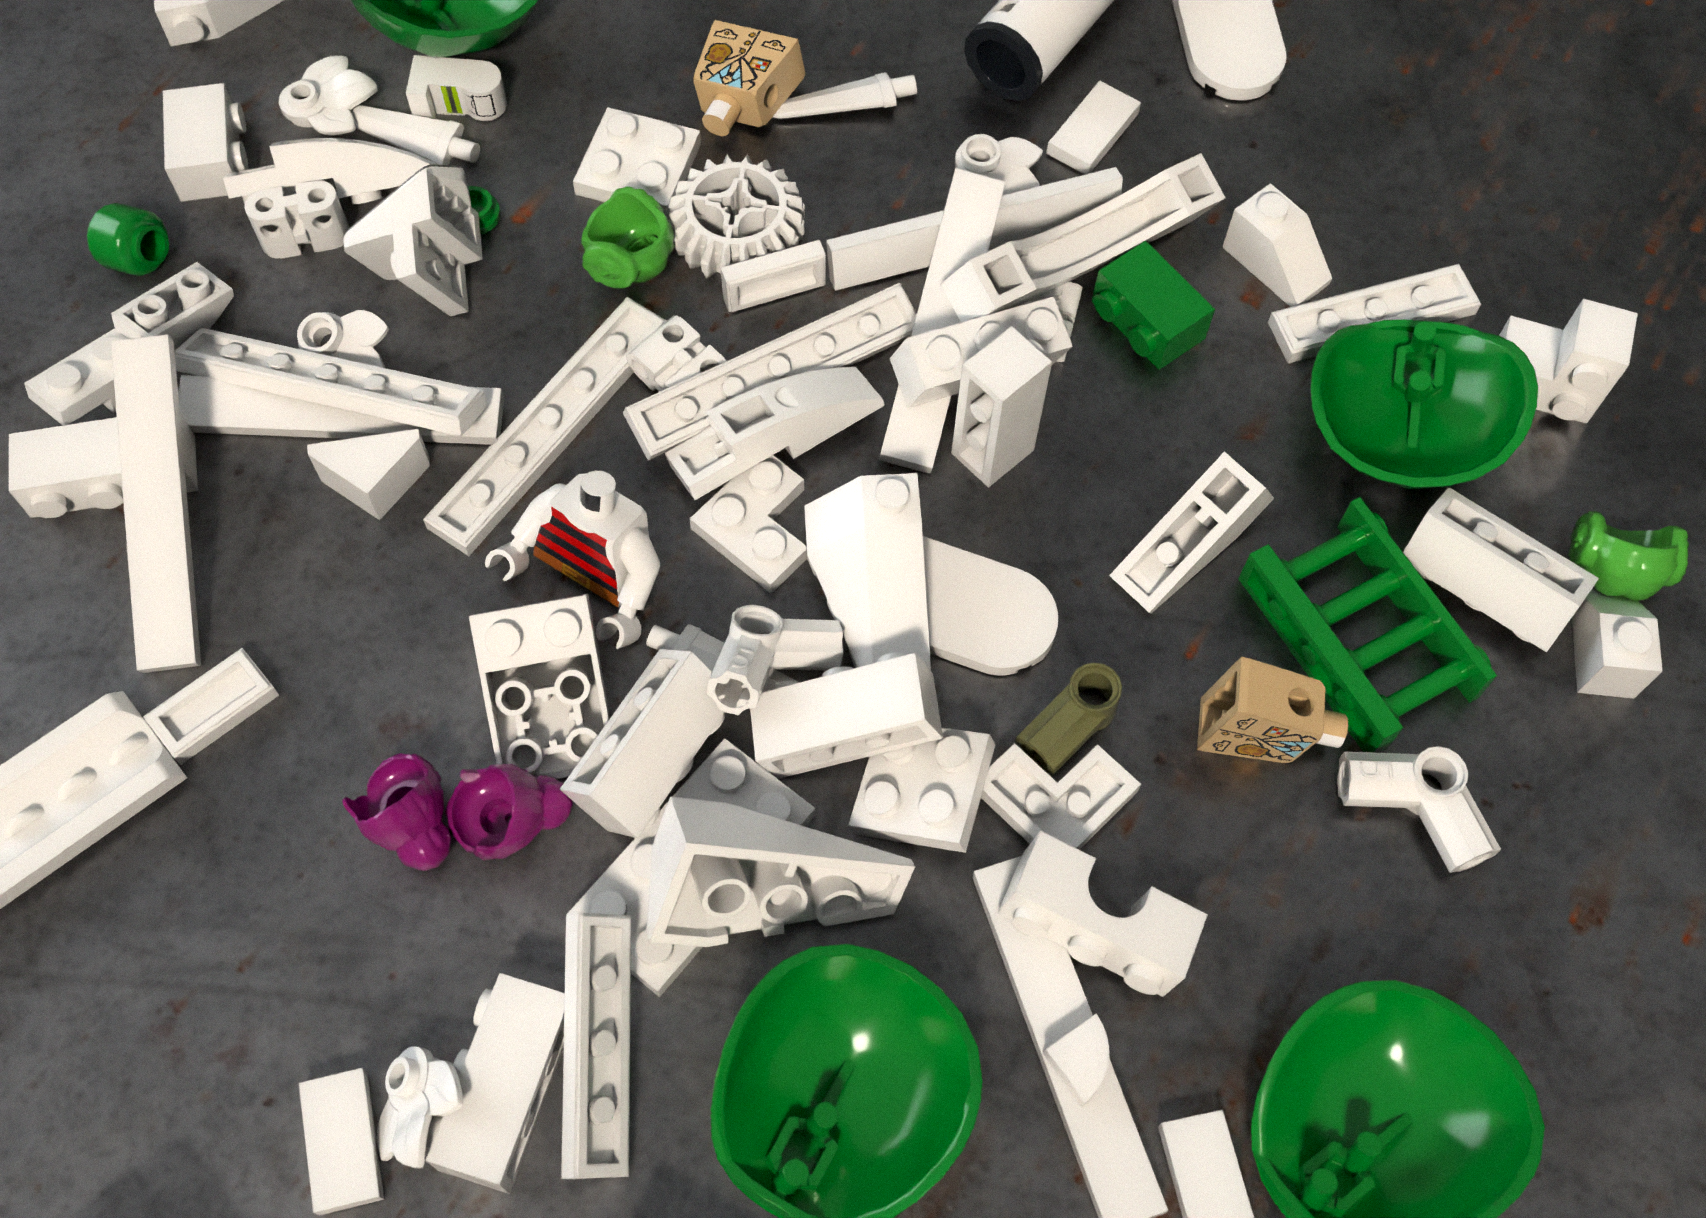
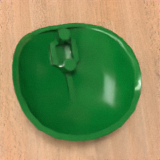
(446, 26)
(1422, 400)
(844, 1086)
(1394, 1110)

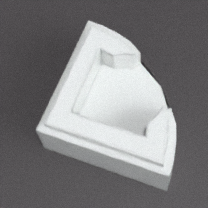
(1081, 1058)

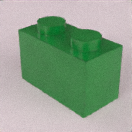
(1152, 305)

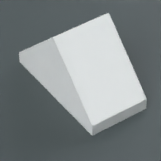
(372, 468)

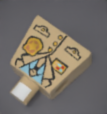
(745, 76)
(1267, 714)

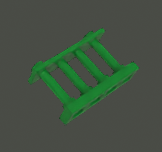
(1309, 636)

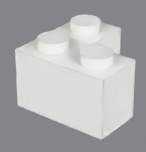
(1576, 363)

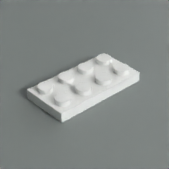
(624, 887)

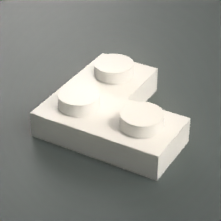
(743, 527)
(1066, 809)

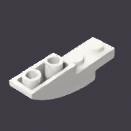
(355, 165)
(173, 307)
(775, 416)

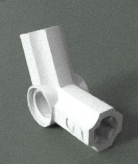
(766, 642)
(1447, 813)

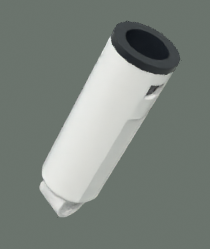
(1026, 41)

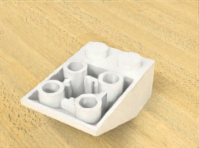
(541, 683)

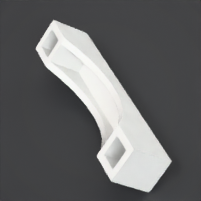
(1054, 257)

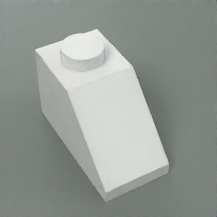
(1278, 246)
(1615, 646)

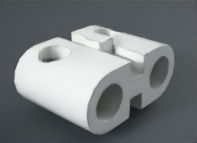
(297, 219)
(672, 355)

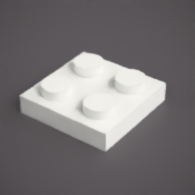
(638, 155)
(925, 791)

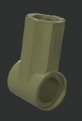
(1069, 720)

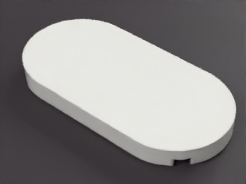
(1232, 45)
(985, 611)

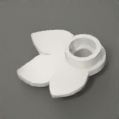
(327, 96)
(1001, 160)
(351, 336)
(417, 1090)

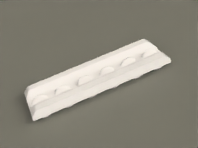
(77, 789)

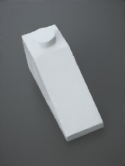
(206, 19)
(1192, 533)

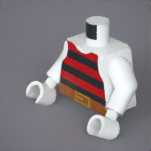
(595, 541)

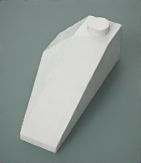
(871, 564)

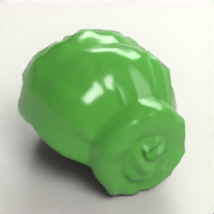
(627, 239)
(1626, 560)

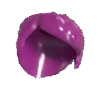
(490, 795)
(404, 811)

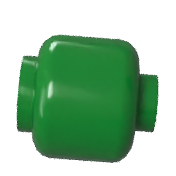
(127, 239)

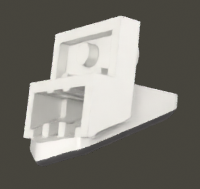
(423, 236)

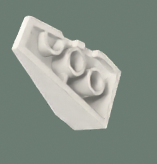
(746, 871)

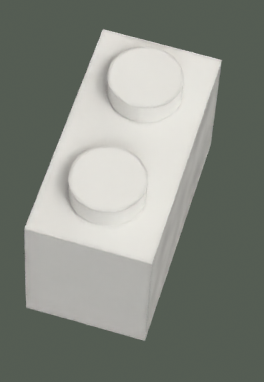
(202, 140)

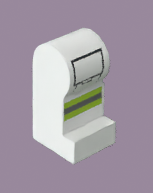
(455, 88)

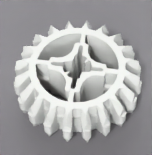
(734, 214)

